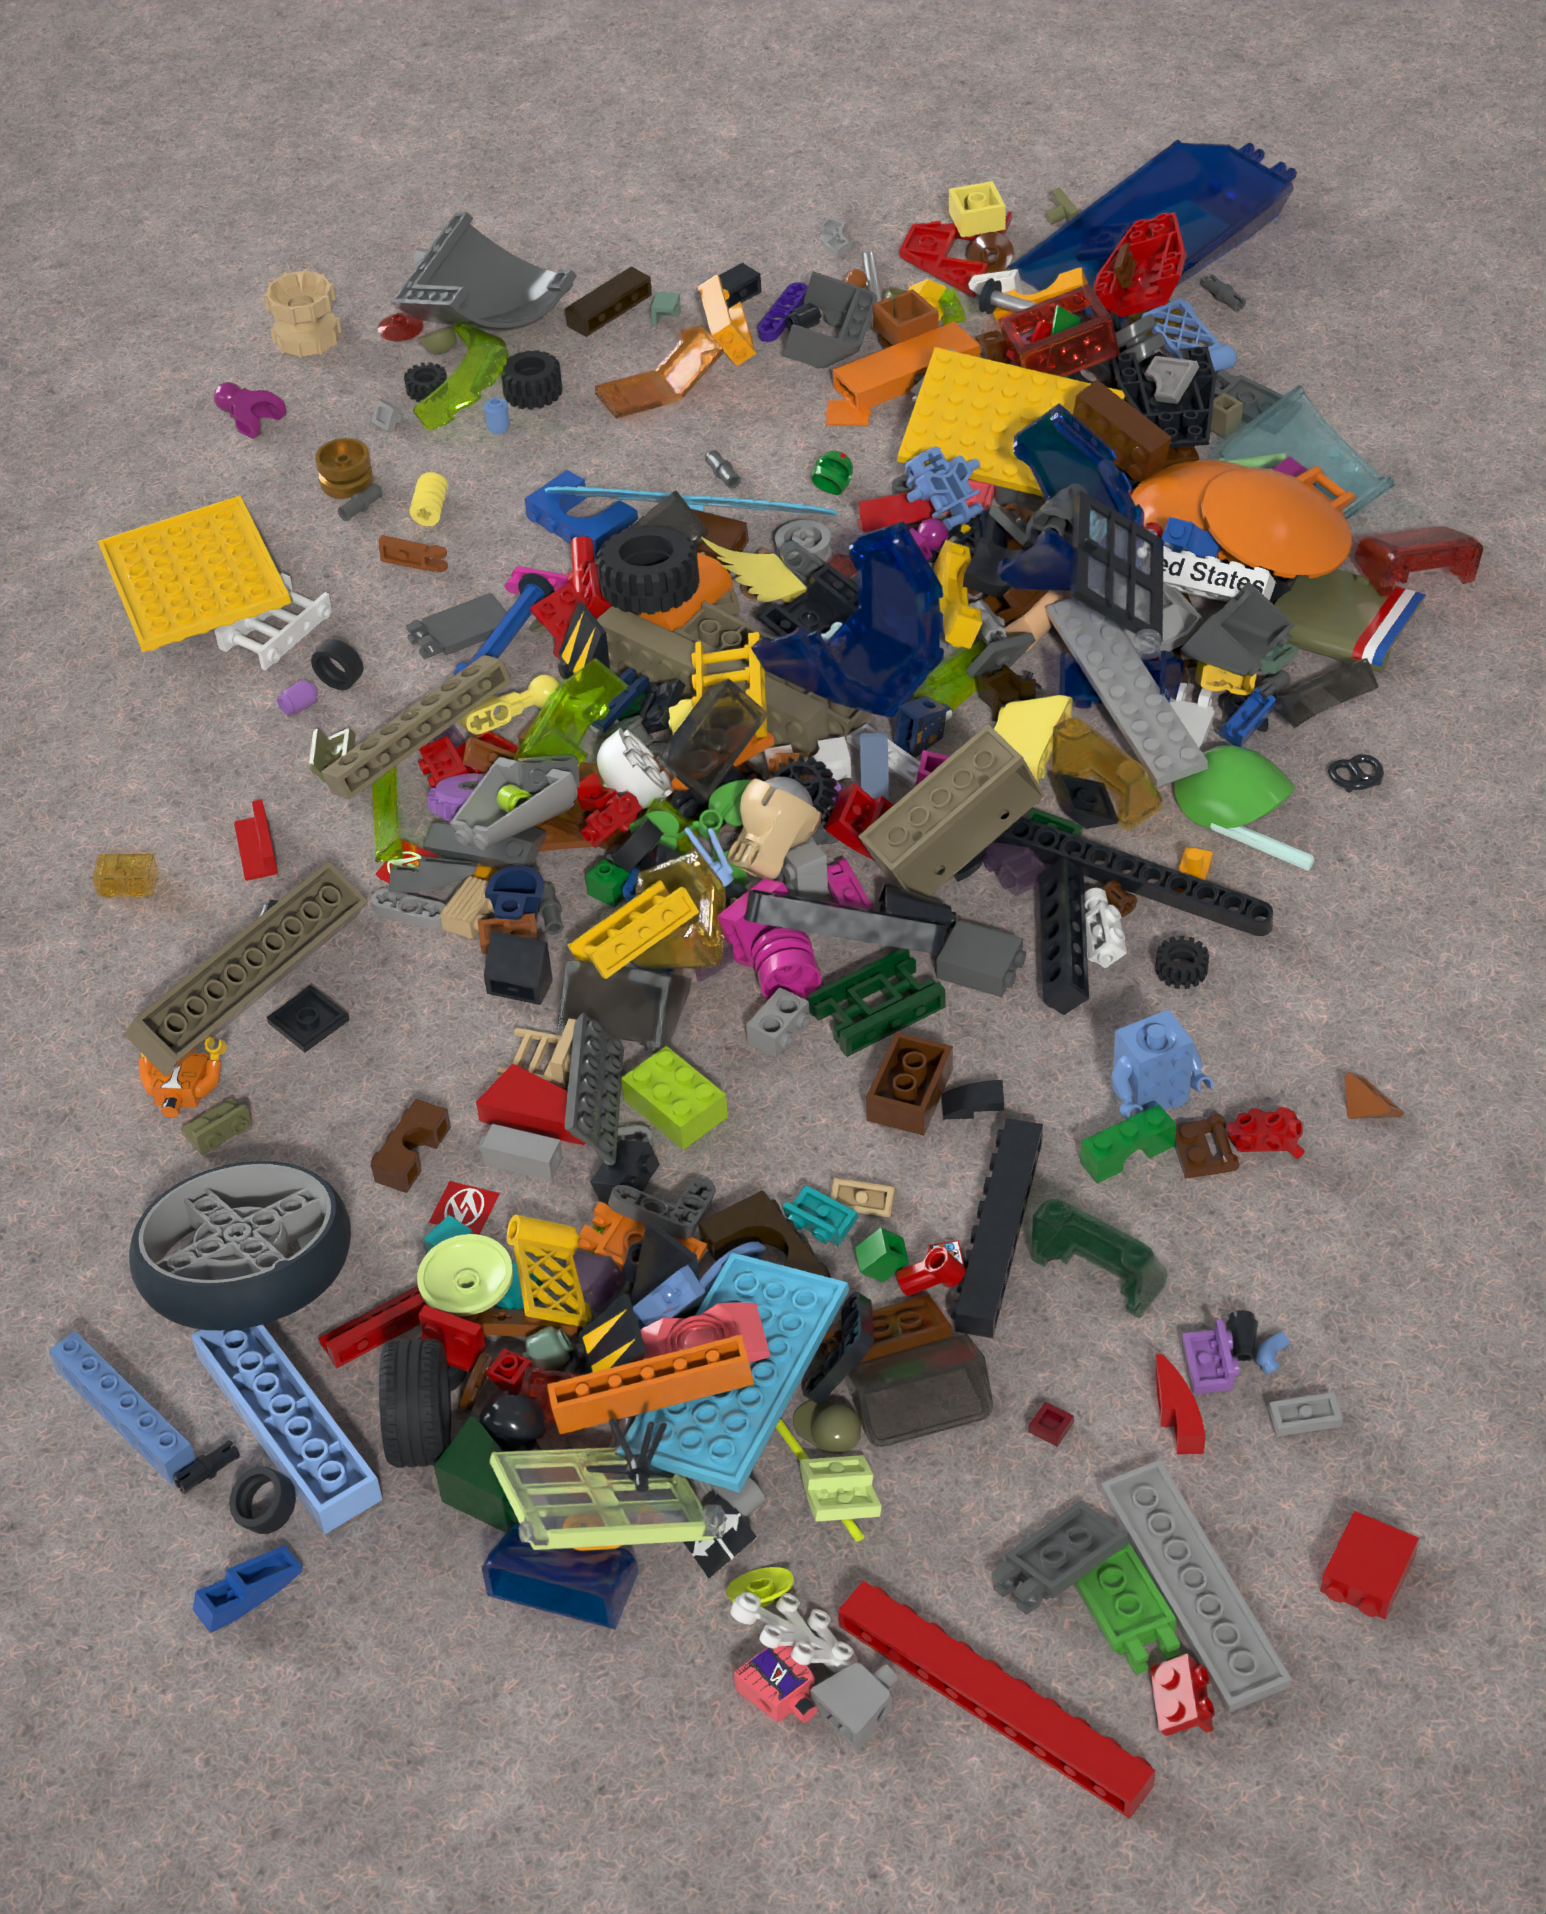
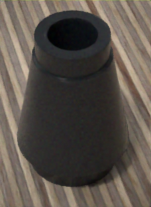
(1244, 1332)

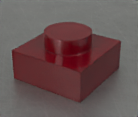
(1051, 1424)

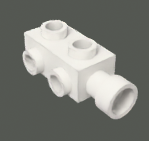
(1103, 929)

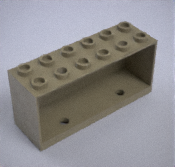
(952, 814)

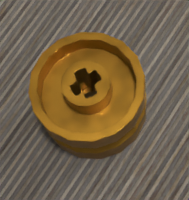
(344, 467)

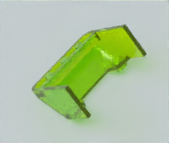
(570, 713)

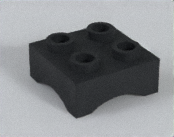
(983, 568)

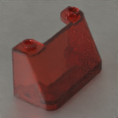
(1394, 555)

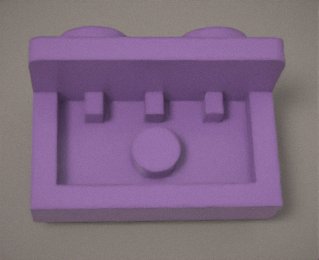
(1210, 1359)

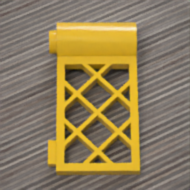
(547, 1241)

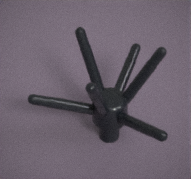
(638, 1465)

